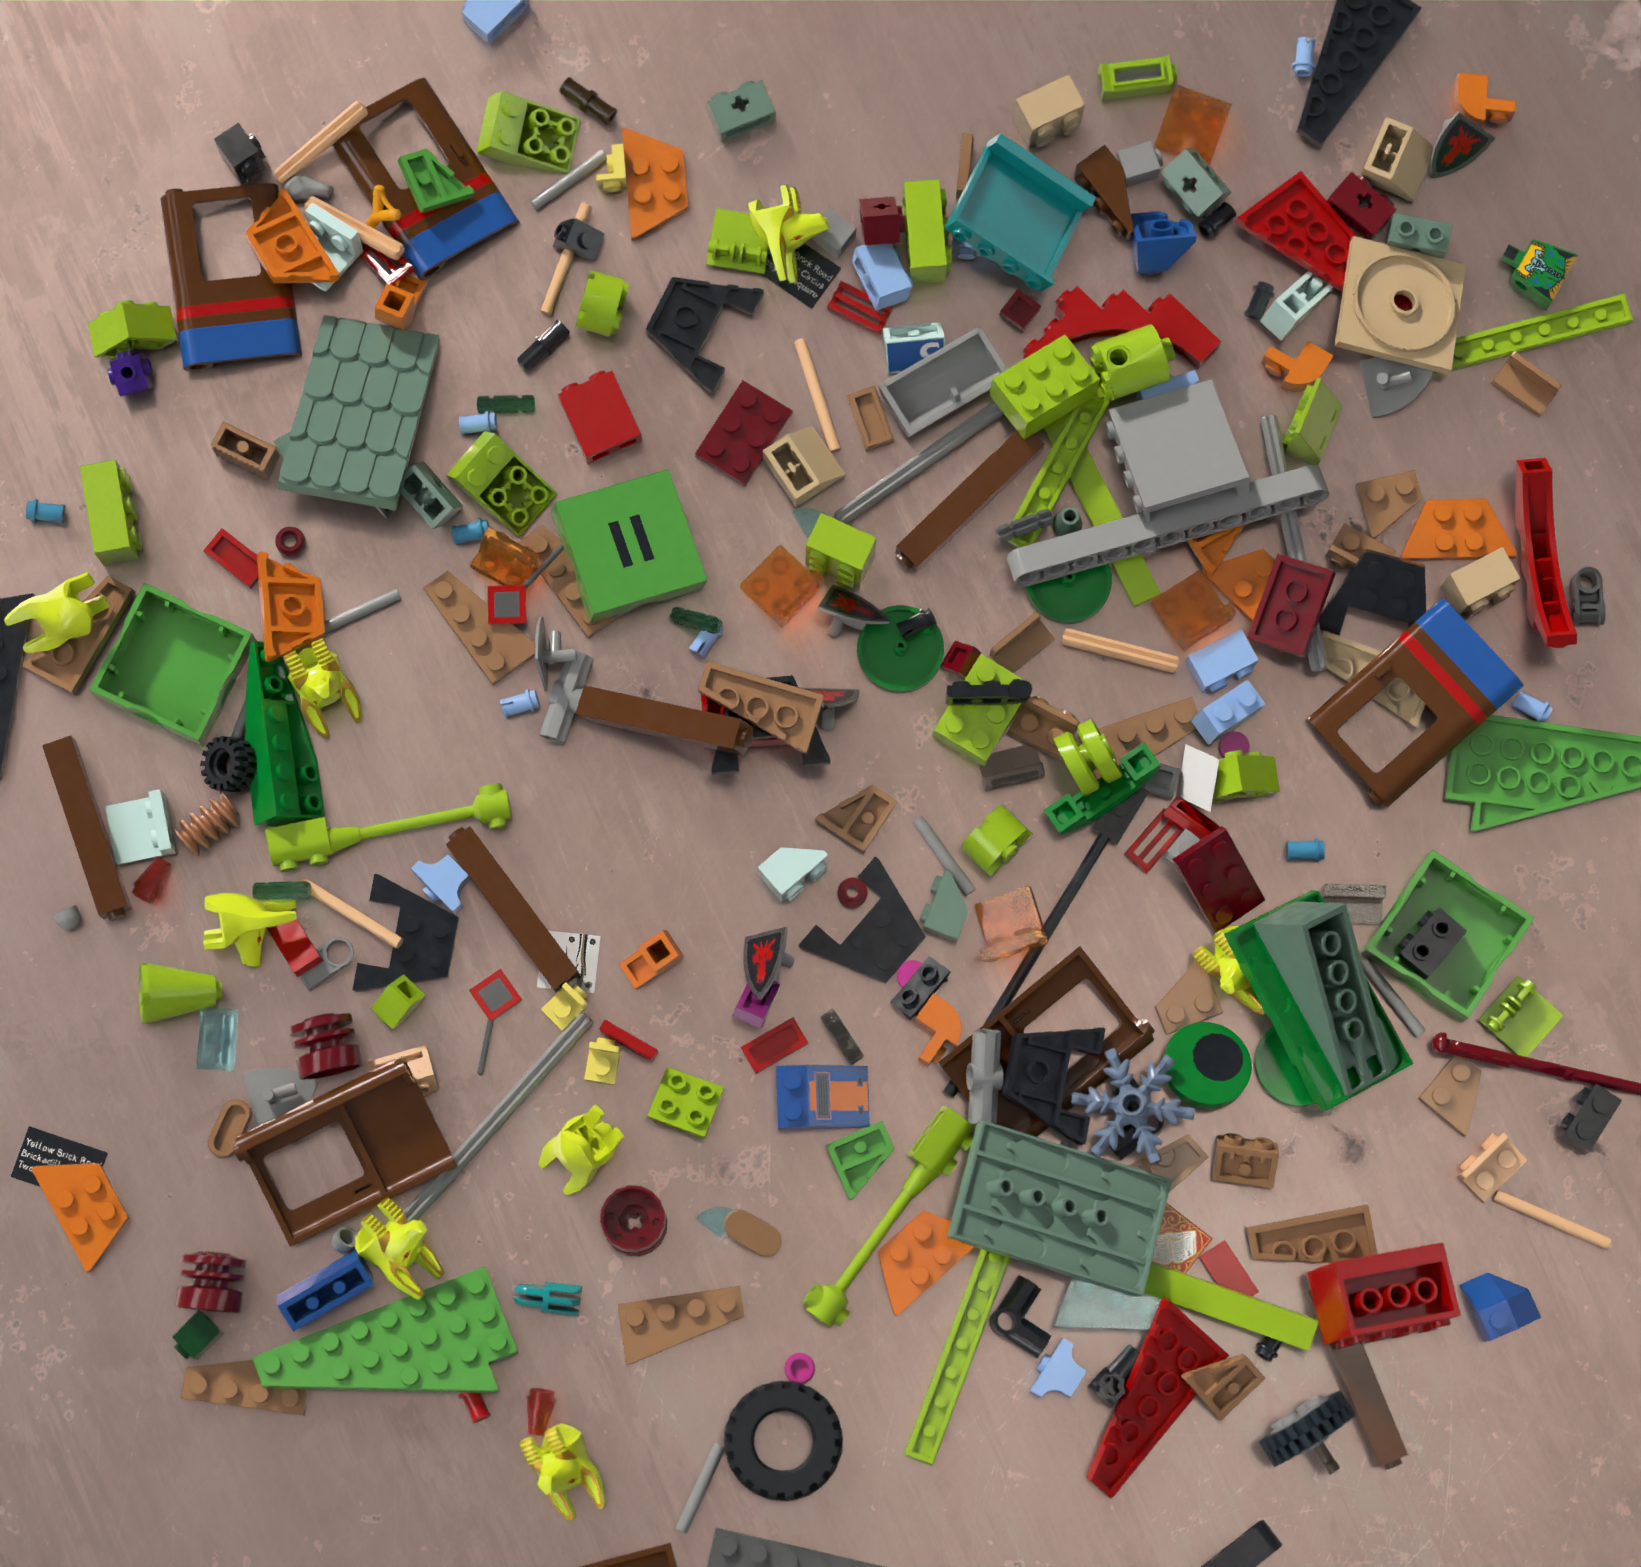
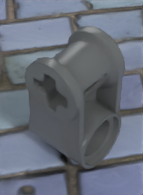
(1587, 604)

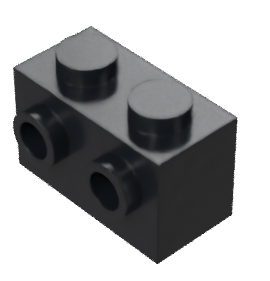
(241, 153)
(1431, 943)
(1589, 1118)

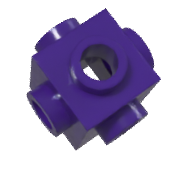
(119, 374)

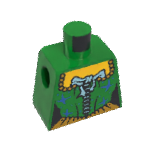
(1539, 270)

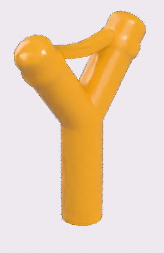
(378, 213)

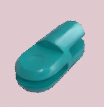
(549, 1297)

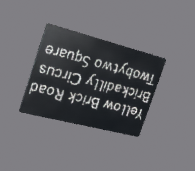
(813, 272)
(49, 1149)

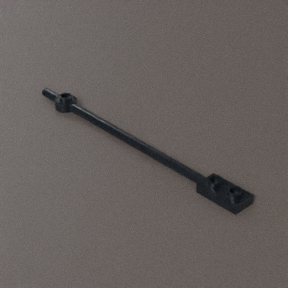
(1110, 828)

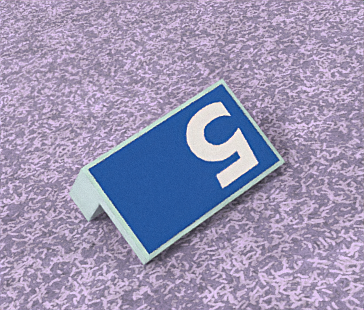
(911, 344)

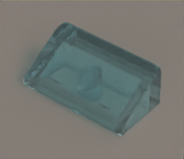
(217, 1039)

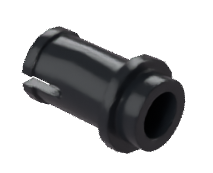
(1211, 224)
(1259, 300)
(917, 623)
(1268, 1348)

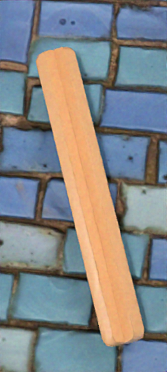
(321, 142)
(367, 234)
(1120, 650)

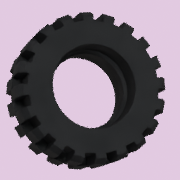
(826, 1440)

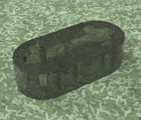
(841, 1036)

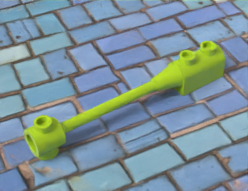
(315, 840)
(933, 1156)

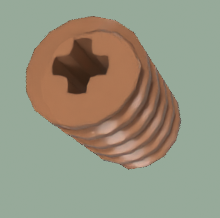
(208, 824)

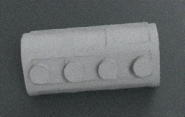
(942, 381)

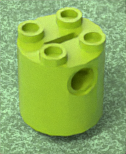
(1132, 362)

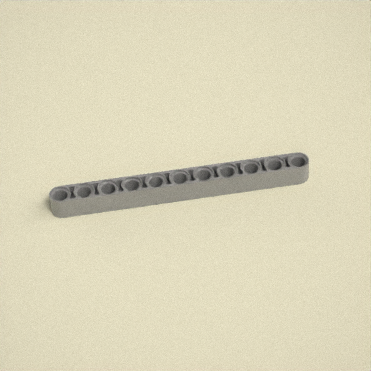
(1167, 526)

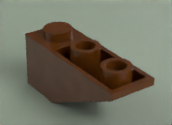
(1105, 180)

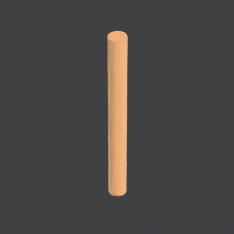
(562, 268)
(817, 395)
(354, 915)
(1552, 1219)

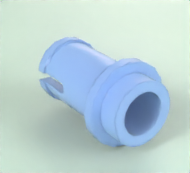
(1304, 57)
(478, 423)
(707, 639)
(520, 703)
(1532, 707)

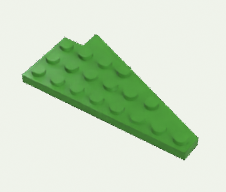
(1536, 768)
(405, 1346)

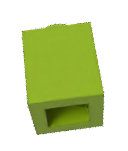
(397, 1001)

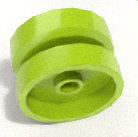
(1091, 755)

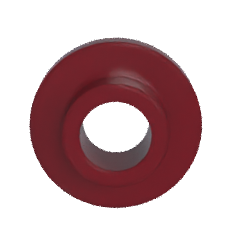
(290, 532)
(849, 901)

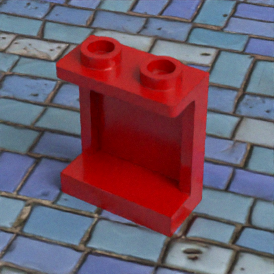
(599, 416)

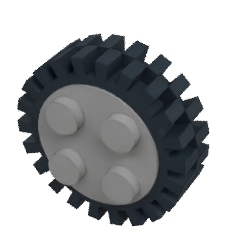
(1308, 1430)

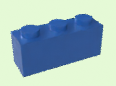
(324, 1290)

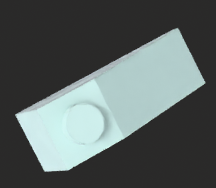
(1295, 304)

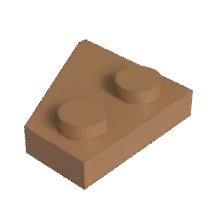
(1387, 499)
(859, 817)
(1189, 1001)
(1454, 1093)
(1224, 1383)

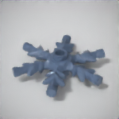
(1130, 1095)

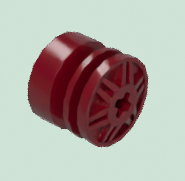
(325, 1046)
(633, 1203)
(210, 1283)

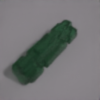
(506, 403)
(695, 620)
(281, 890)

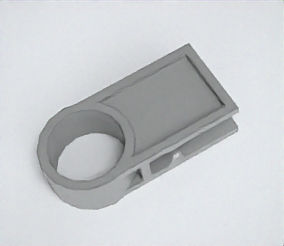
(326, 968)

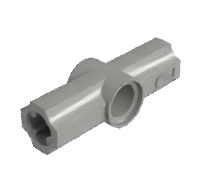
(565, 698)
(984, 1075)

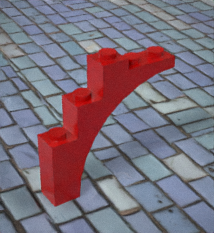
(1085, 320)
(1539, 557)

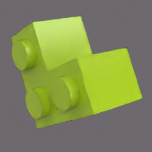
(131, 327)
(1245, 776)

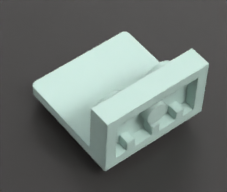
(337, 239)
(141, 829)

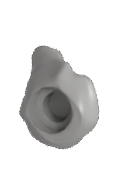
(303, 187)

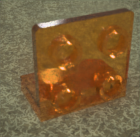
(1192, 122)
(781, 585)
(1192, 610)
(1010, 924)

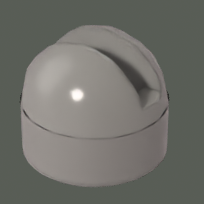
(68, 918)
(344, 1239)

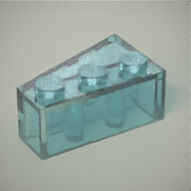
(1099, 1307)

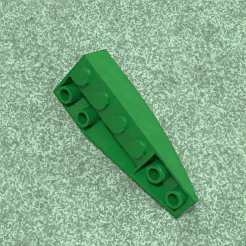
(287, 772)

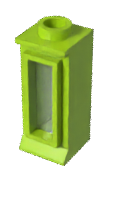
(1137, 78)

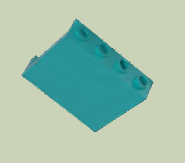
(1018, 212)

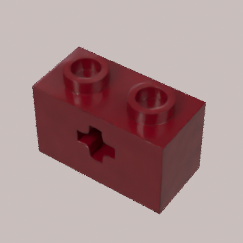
(881, 220)
(1366, 221)

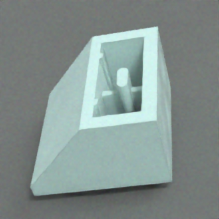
(790, 869)

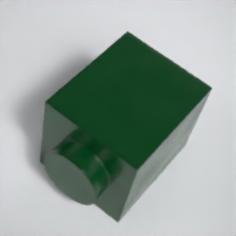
(196, 1336)

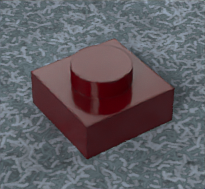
(1020, 310)
(960, 658)

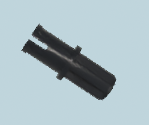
(543, 345)

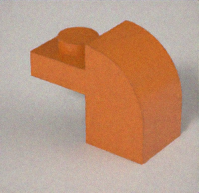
(1472, 100)
(398, 303)
(1299, 372)
(651, 959)
(944, 1023)

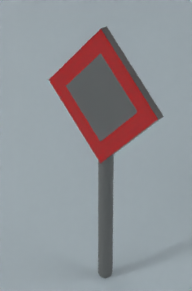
(508, 602)
(494, 997)

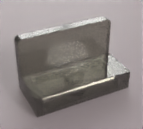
(1012, 768)
(1362, 901)

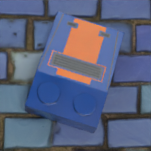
(822, 1097)

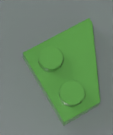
(431, 182)
(860, 1156)

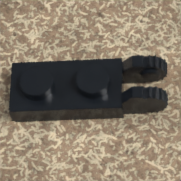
(988, 694)

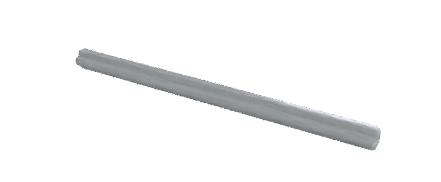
(918, 463)
(1291, 527)
(499, 1115)

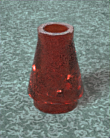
(152, 880)
(539, 1409)

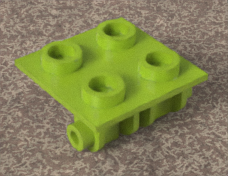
(735, 243)
(1521, 1017)
(685, 1102)

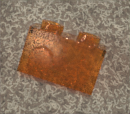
(504, 559)

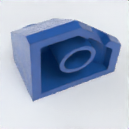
(1159, 241)
(1498, 1305)

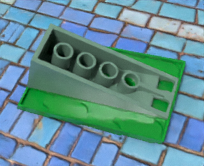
(1319, 997)

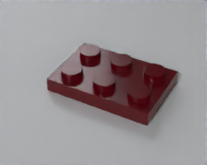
(742, 433)
(1291, 605)
(1218, 879)

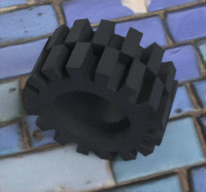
(216, 764)

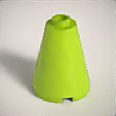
(174, 991)

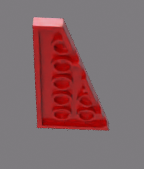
(1306, 230)
(1152, 1395)

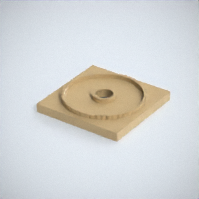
(1377, 327)

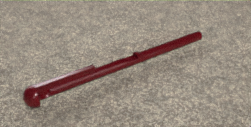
(1441, 1045)

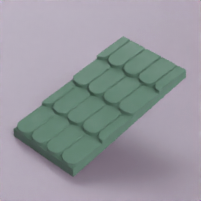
(359, 412)
(1059, 1208)

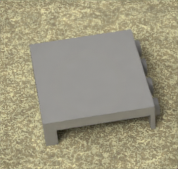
(1176, 448)

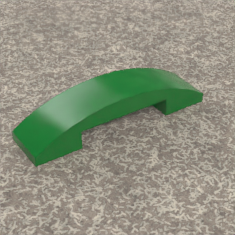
(1076, 811)

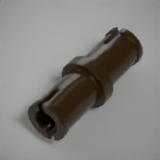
(588, 101)

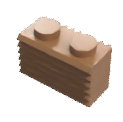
(245, 450)

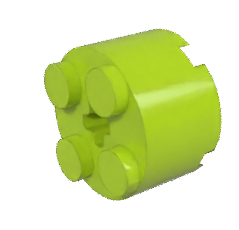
(600, 303)
(996, 840)

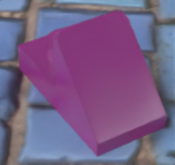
(753, 1010)

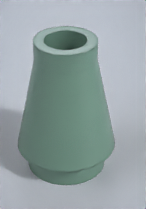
(1065, 527)

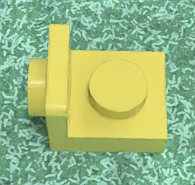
(615, 163)
(565, 1005)
(602, 1061)

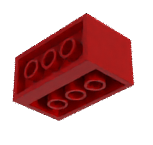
(1384, 1295)

